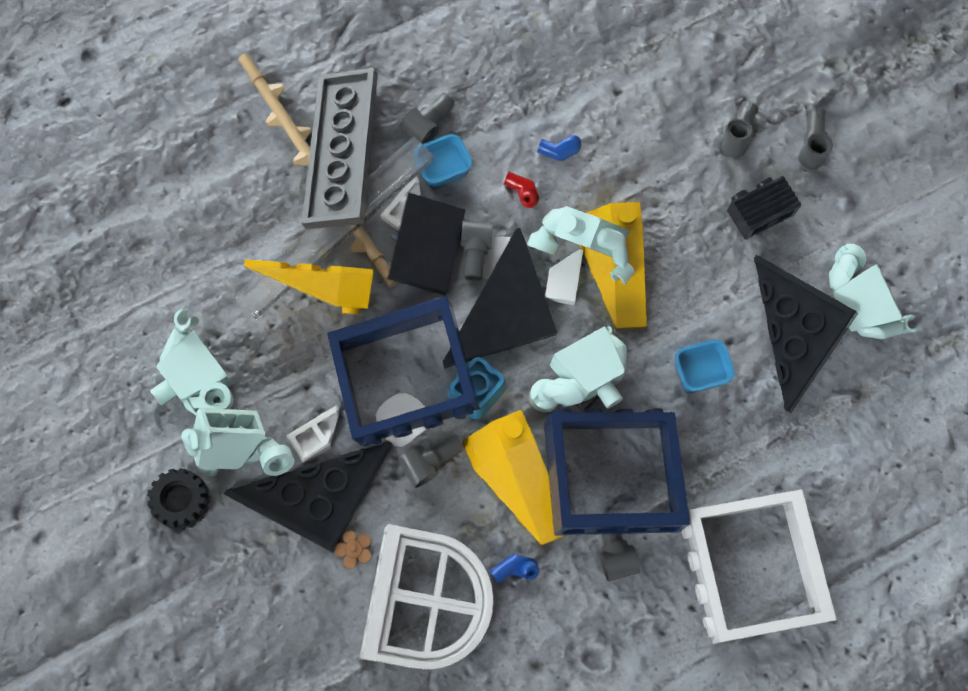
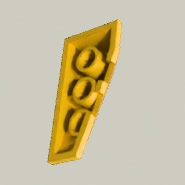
(336, 285)
(623, 302)
(513, 468)

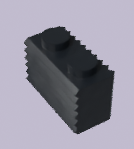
(763, 207)

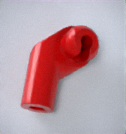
(525, 187)

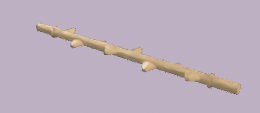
(298, 135)

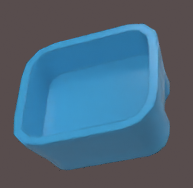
(450, 163)
(704, 366)
(488, 385)

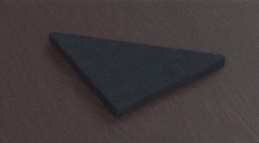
(509, 308)
(801, 328)
(318, 497)

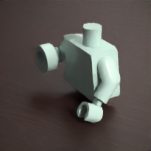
(587, 232)
(866, 294)
(191, 370)
(585, 371)
(233, 438)

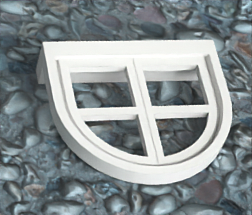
(386, 592)

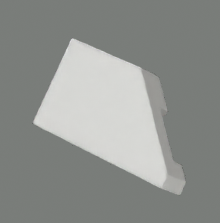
(393, 213)
(564, 279)
(315, 435)

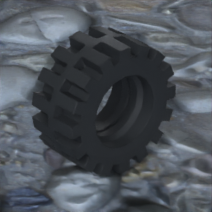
(164, 485)

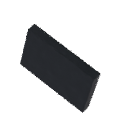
(426, 244)

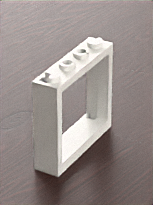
(806, 553)

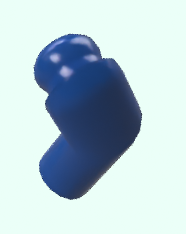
(561, 150)
(515, 565)

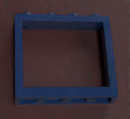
(388, 326)
(618, 523)

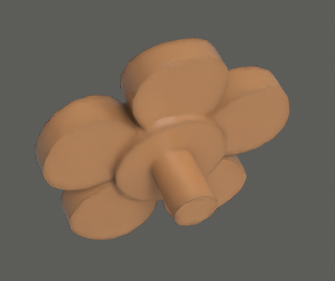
(354, 549)

